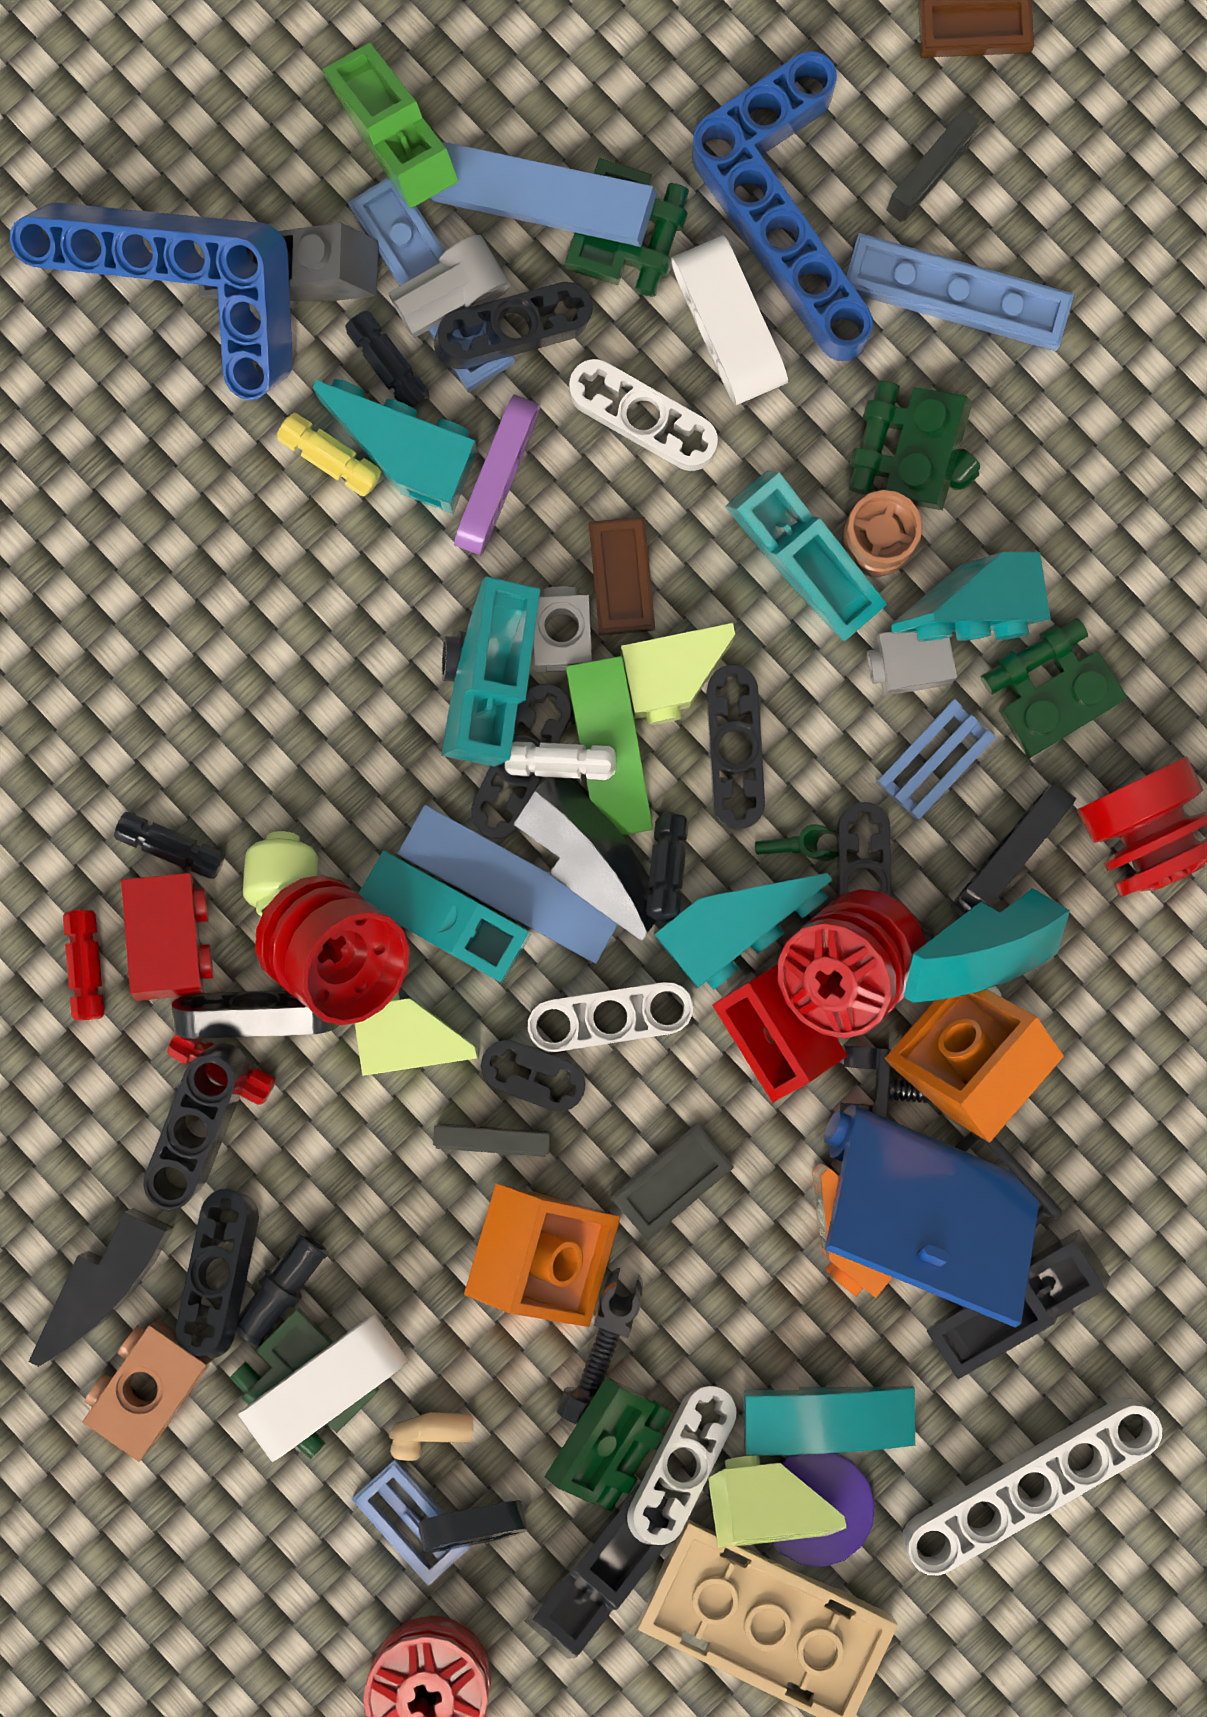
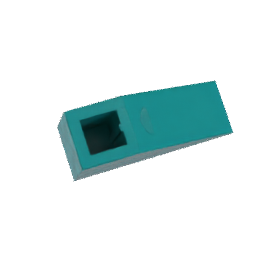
(414, 455)
(980, 597)
(444, 917)
(724, 925)

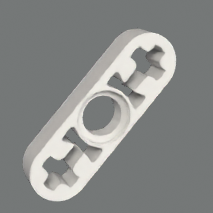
(638, 391)
(674, 1510)

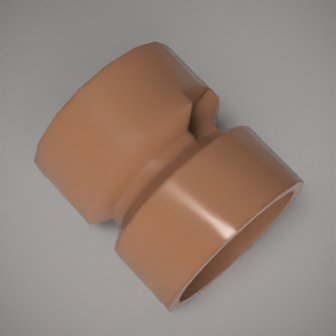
(882, 532)

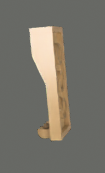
(767, 1624)

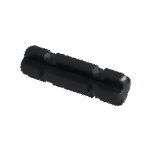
(386, 360)
(169, 845)
(667, 867)

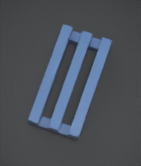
(968, 724)
(390, 1531)

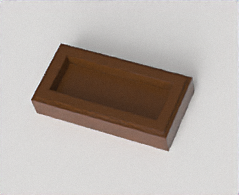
(975, 27)
(621, 576)

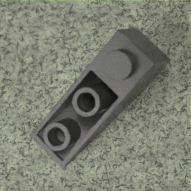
(324, 264)

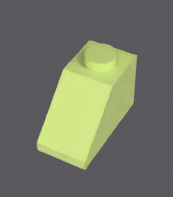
(672, 670)
(407, 1038)
(767, 1505)

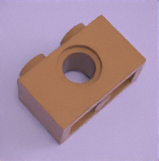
(137, 1423)

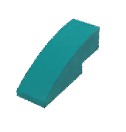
(806, 554)
(492, 673)
(987, 948)
(828, 1420)

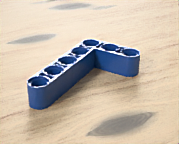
(777, 209)
(176, 260)

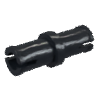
(280, 1288)

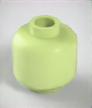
(275, 865)

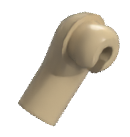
(429, 1428)

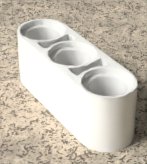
(729, 320)
(636, 1004)
(323, 1387)

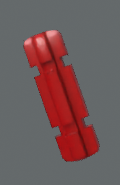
(83, 964)
(258, 1083)

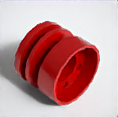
(1151, 827)
(332, 949)
(850, 963)
(434, 1654)

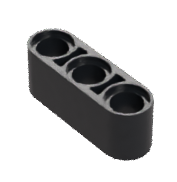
(179, 1146)

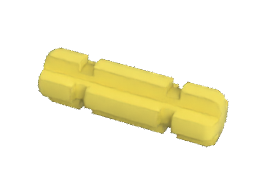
(329, 454)

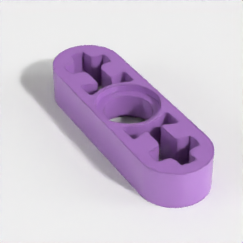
(497, 475)

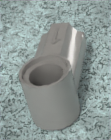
(462, 279)

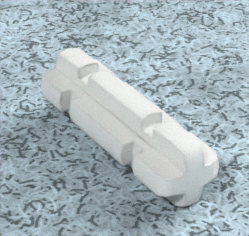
(561, 760)

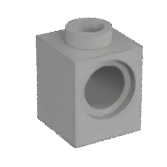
(554, 655)
(910, 665)

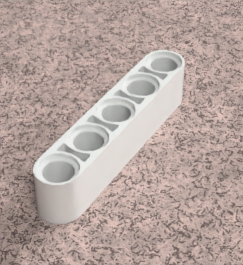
(1060, 1486)

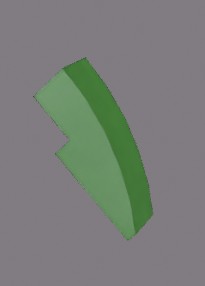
(391, 125)
(606, 719)

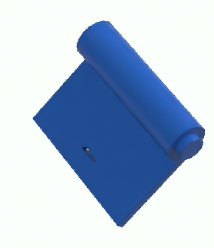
(930, 1214)

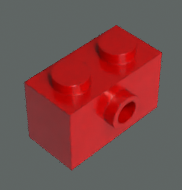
(164, 936)
(773, 1038)

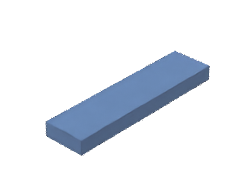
(548, 195)
(408, 250)
(959, 292)
(506, 883)

